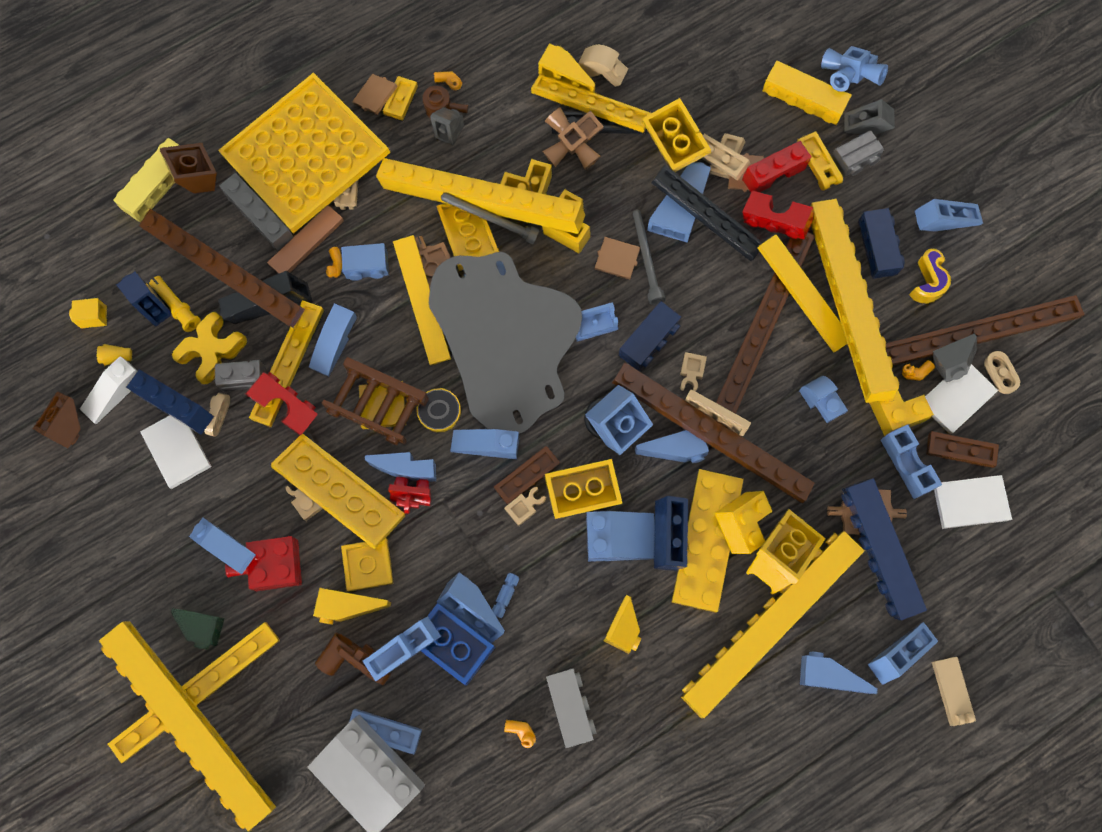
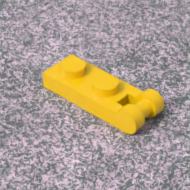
(821, 161)

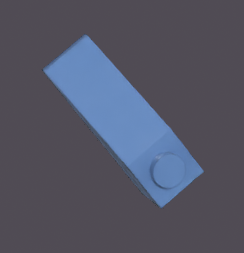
(947, 215)
(486, 442)
(675, 447)
(222, 545)
(469, 605)
(903, 654)
(827, 673)

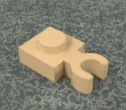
(693, 369)
(304, 504)
(522, 508)

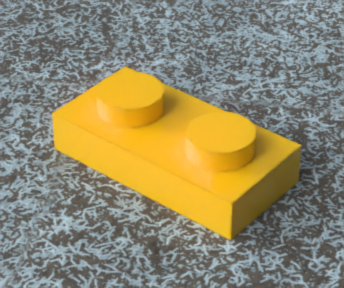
(400, 99)

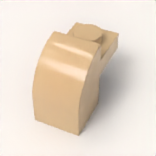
(604, 61)

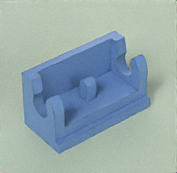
(597, 322)

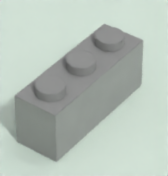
(571, 708)

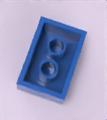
(459, 648)

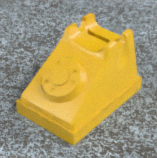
(676, 135)
(786, 552)

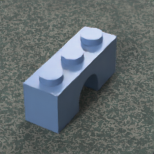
(902, 450)

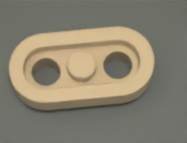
(1004, 372)
(219, 406)

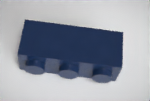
(881, 243)
(144, 298)
(650, 336)
(671, 533)

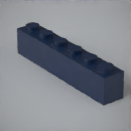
(884, 549)

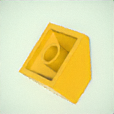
(624, 628)

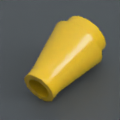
(108, 354)

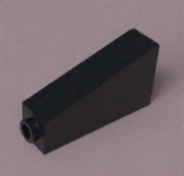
(239, 309)

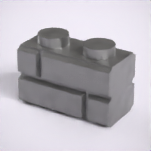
(857, 153)
(238, 374)

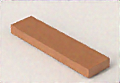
(306, 241)

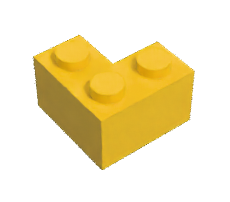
(536, 178)
(571, 240)
(895, 413)
(740, 521)

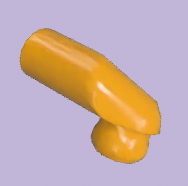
(449, 78)
(336, 268)
(913, 373)
(523, 731)

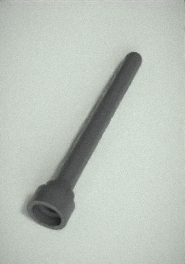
(528, 233)
(655, 293)

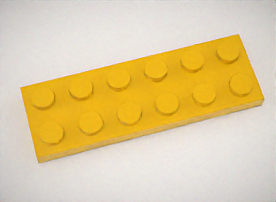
(338, 491)
(707, 548)

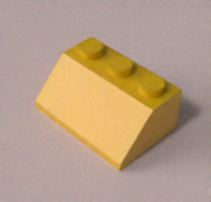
(583, 489)

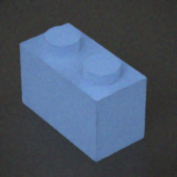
(365, 261)

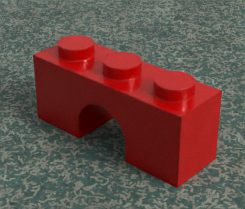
(786, 161)
(793, 222)
(299, 413)

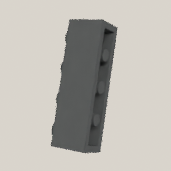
(256, 212)

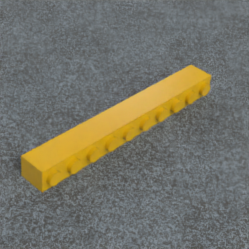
(490, 196)
(853, 303)
(771, 625)
(187, 725)

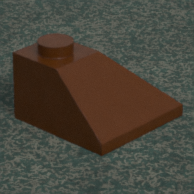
(190, 167)
(59, 421)

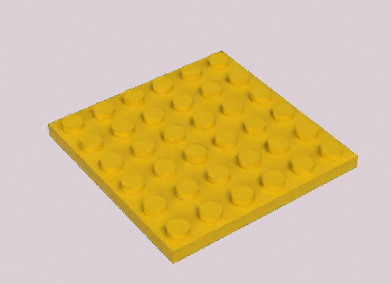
(304, 152)

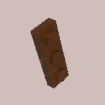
(962, 449)
(527, 475)

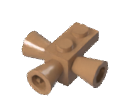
(573, 138)

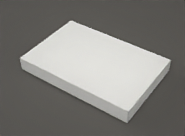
(959, 399)
(175, 451)
(972, 502)

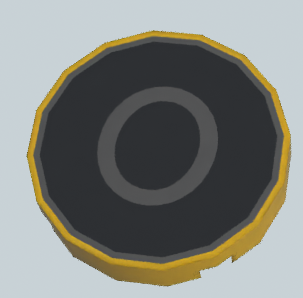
(440, 411)

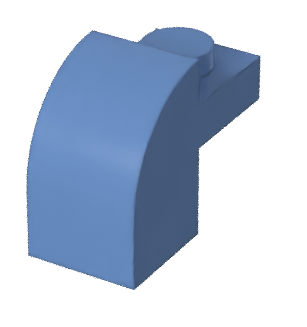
(823, 395)

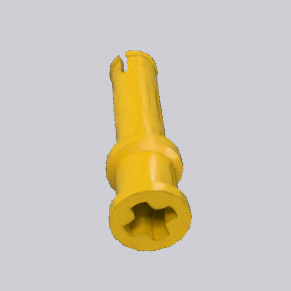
(179, 309)

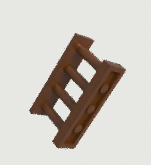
(375, 379)

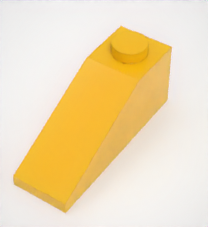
(562, 66)
(342, 606)

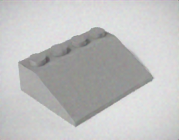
(366, 775)

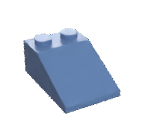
(620, 536)

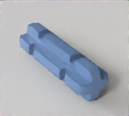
(505, 595)

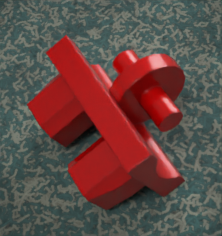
(409, 496)

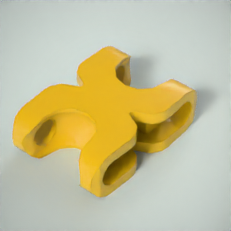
(209, 347)

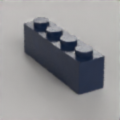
(170, 401)

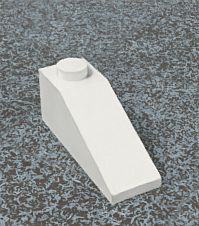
(108, 390)

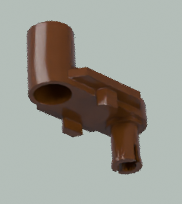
(341, 649)

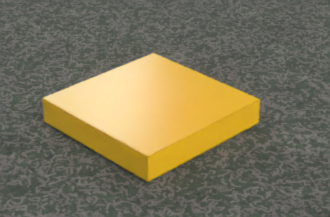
(375, 402)
(366, 566)

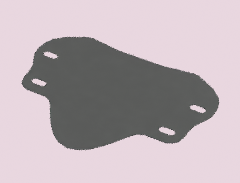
(503, 337)

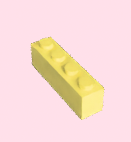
(146, 186)

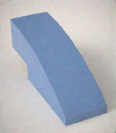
(332, 339)
(403, 466)
(401, 648)

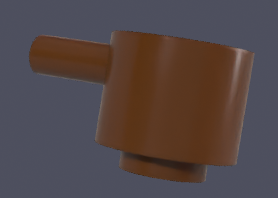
(437, 98)

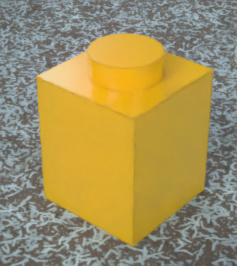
(88, 313)

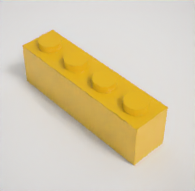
(806, 92)

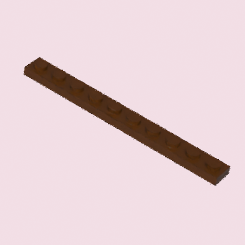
(222, 268)
(986, 329)
(760, 332)
(714, 433)

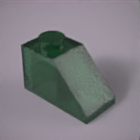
(199, 627)

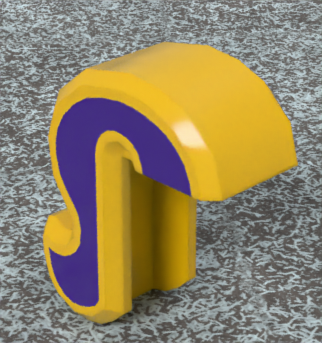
(935, 275)

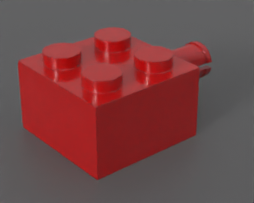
(274, 564)

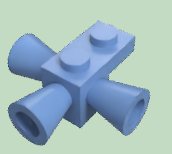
(853, 67)

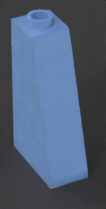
(670, 217)

